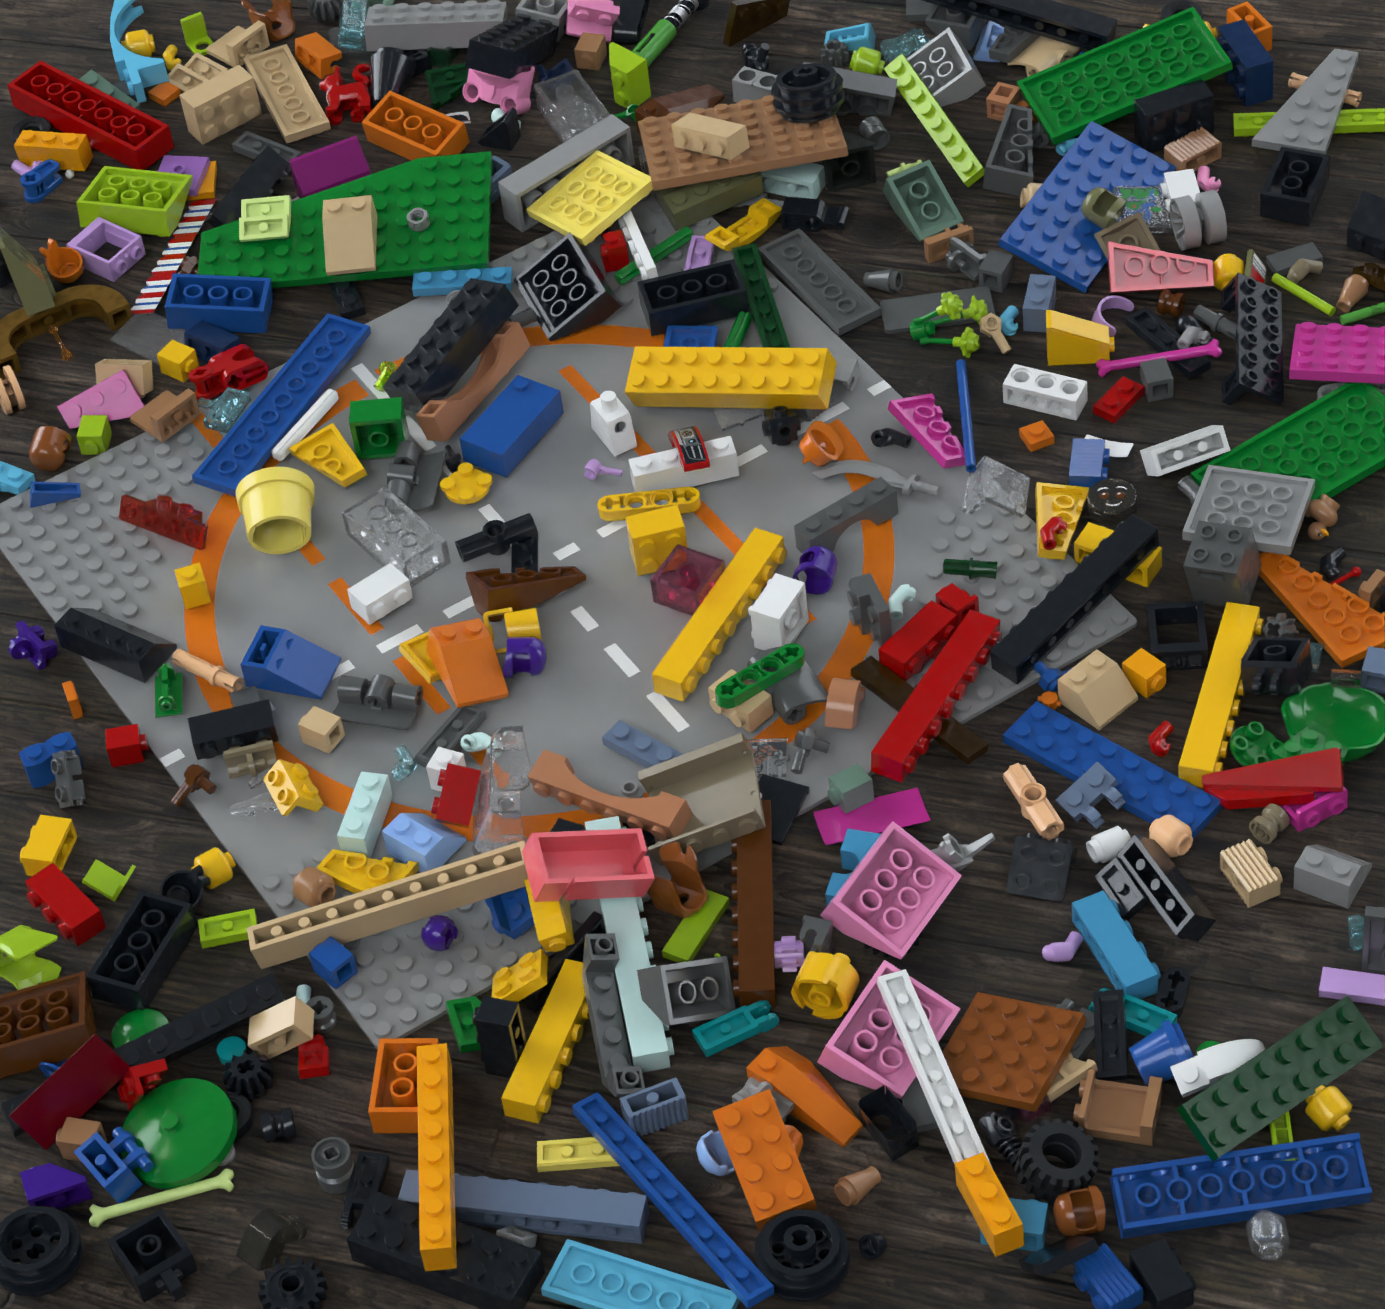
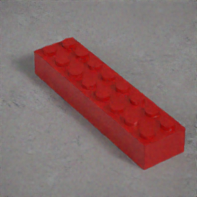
(82, 109)

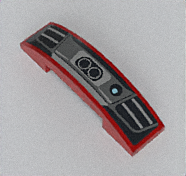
(690, 448)

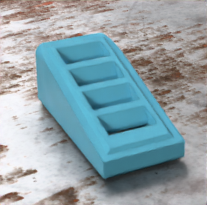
(854, 36)

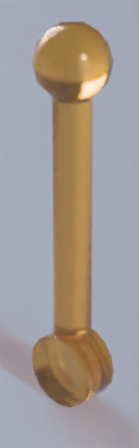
(66, 354)

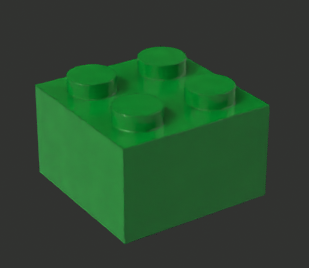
(377, 427)

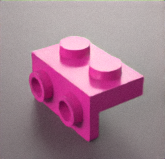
(1310, 814)

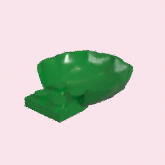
(1333, 718)

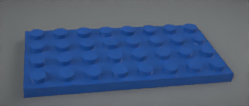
(1052, 226)

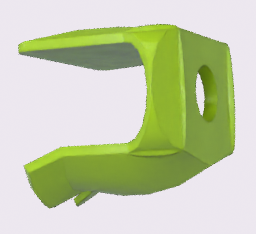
(21, 964)

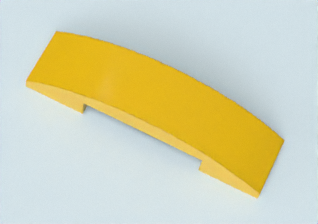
(748, 229)

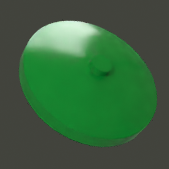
(185, 1131)

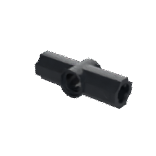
(496, 537)

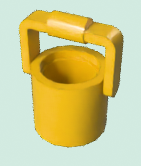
(518, 624)

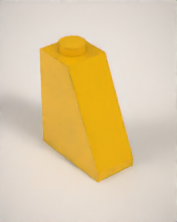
(1076, 340)
(552, 922)

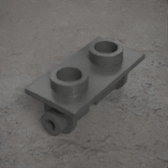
(64, 766)

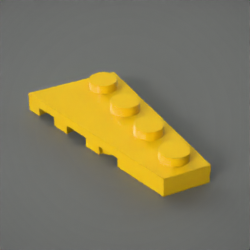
(1059, 501)

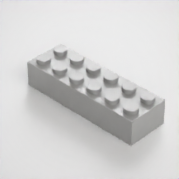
(430, 24)
(536, 178)

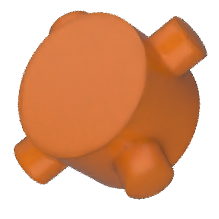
(1050, 699)

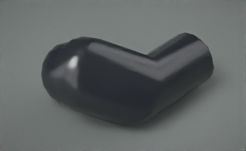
(888, 437)

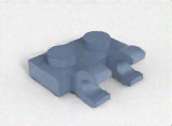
(1089, 790)

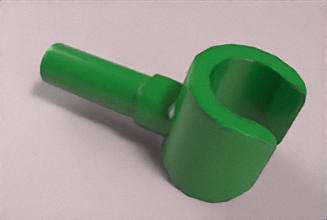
(628, 113)

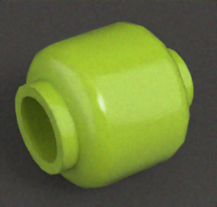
(867, 61)

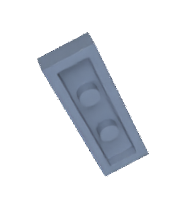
(638, 745)

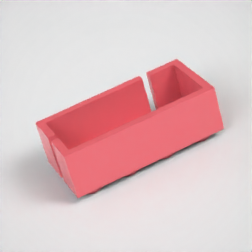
(587, 864)

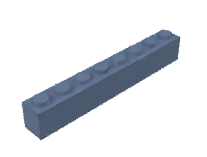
(543, 1207)

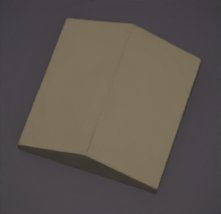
(1128, 232)

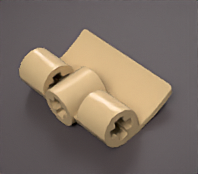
(1044, 54)

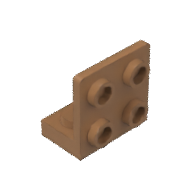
(167, 414)

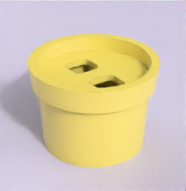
(276, 508)

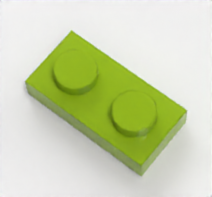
(226, 928)

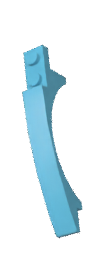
(133, 68)

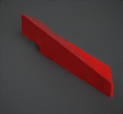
(1278, 781)

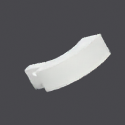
(1214, 1064)

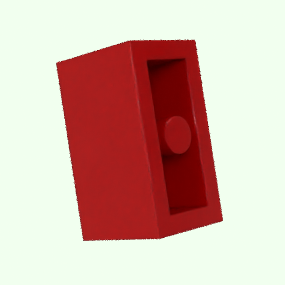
(457, 795)

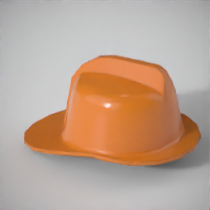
(820, 444)

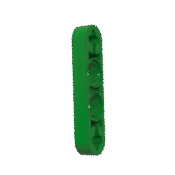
(733, 690)

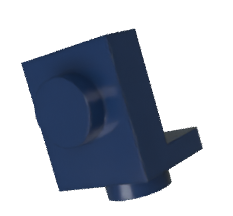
(561, 68)

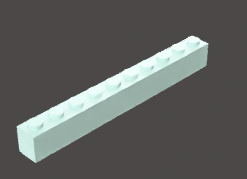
(643, 1028)

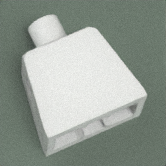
(611, 415)

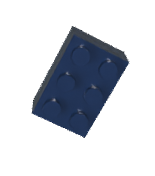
(1250, 61)

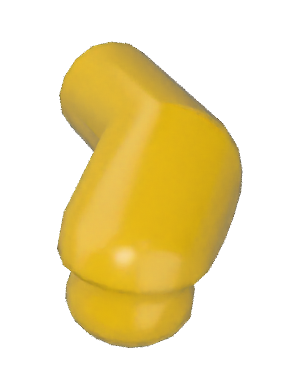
(169, 55)

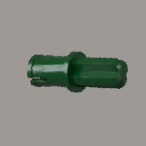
(970, 568)

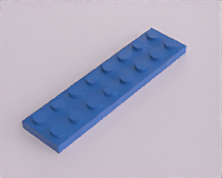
(1075, 749)

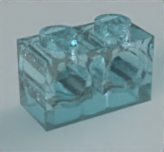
(352, 24)

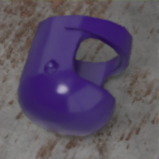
(820, 569)
(524, 655)

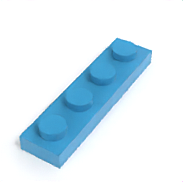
(451, 280)

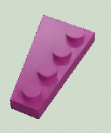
(927, 426)

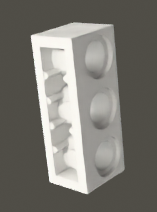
(1045, 392)

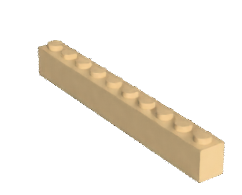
(389, 905)

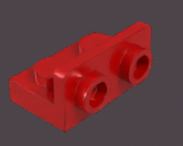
(141, 1080)

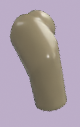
(1302, 268)

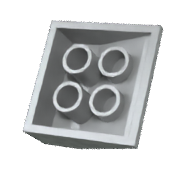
(947, 69)

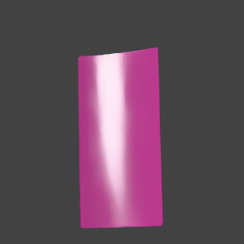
(901, 807)

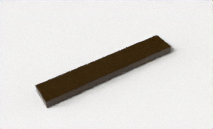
(895, 693)

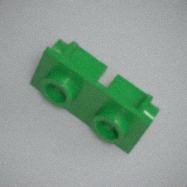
(168, 692)

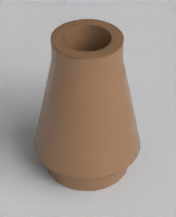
(1353, 291)
(856, 1186)

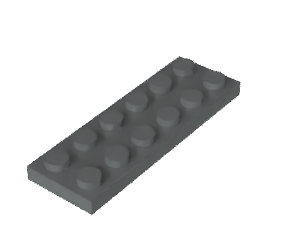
(819, 282)

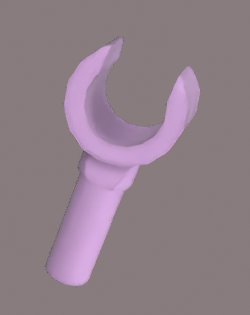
(594, 467)

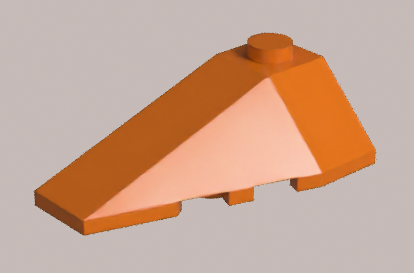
(806, 1087)

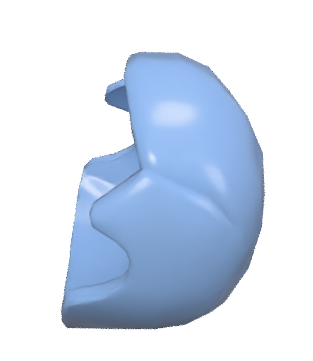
(713, 1154)

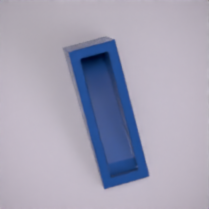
(51, 492)

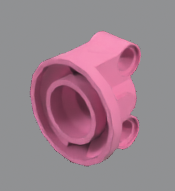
(500, 90)

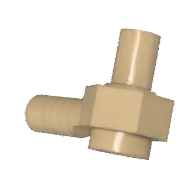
(991, 327)

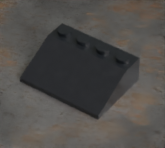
(567, 289)

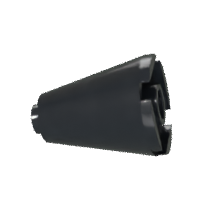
(390, 72)

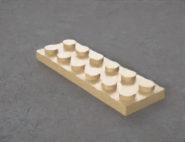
(287, 93)

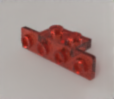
(166, 518)

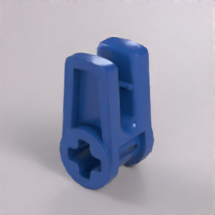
(41, 180)

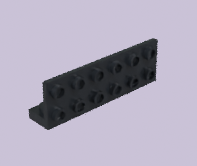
(1257, 340)

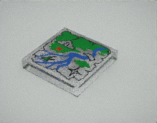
(1150, 204)

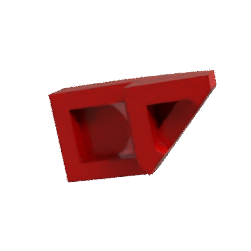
(314, 1058)

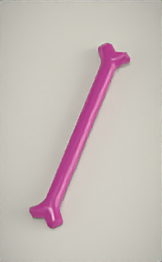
(1210, 349)

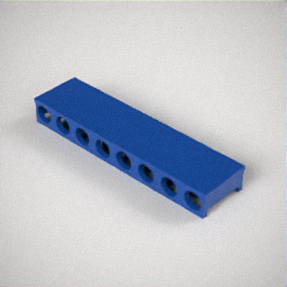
(1239, 1185)

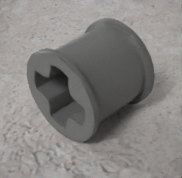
(1039, 136)

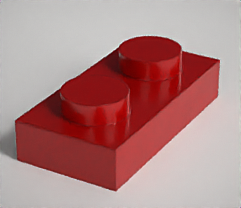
(1118, 399)

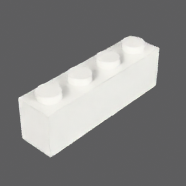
(664, 469)

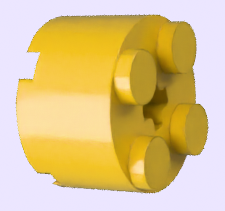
(825, 984)

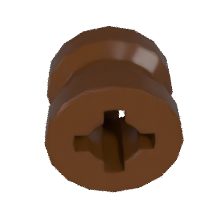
(1171, 303)

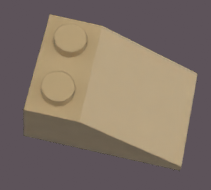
(350, 235)

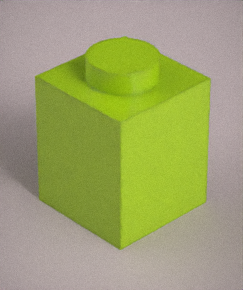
(94, 434)

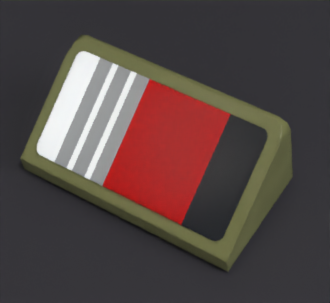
(1255, 267)

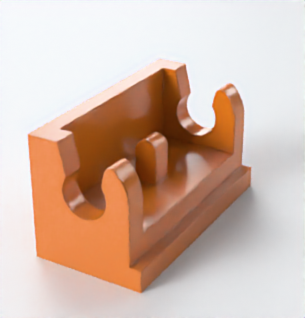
(316, 54)

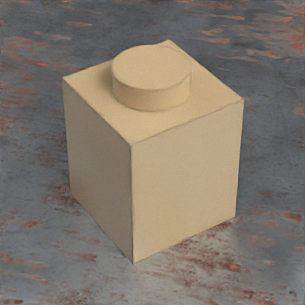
(321, 729)

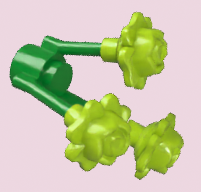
(922, 328)

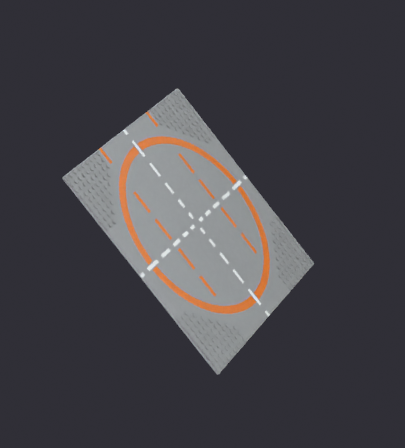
(596, 635)

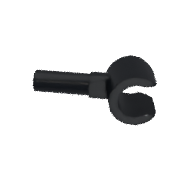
(454, 461)

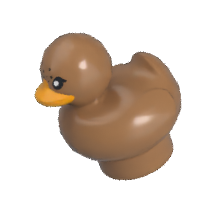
(1325, 512)

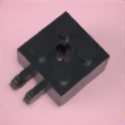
(1276, 665)

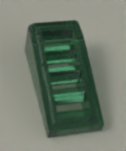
(442, 57)

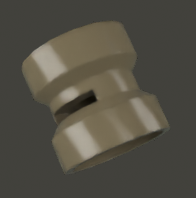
(1267, 825)

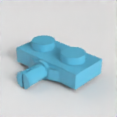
(14, 479)

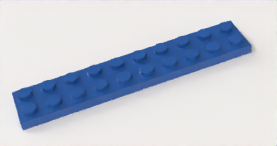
(282, 403)

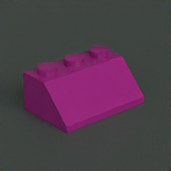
(329, 167)

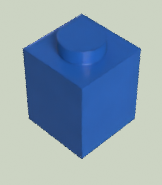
(333, 962)

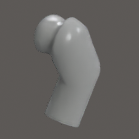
(1193, 335)

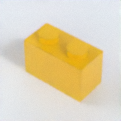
(48, 844)

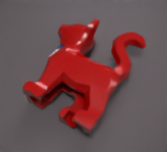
(349, 96)

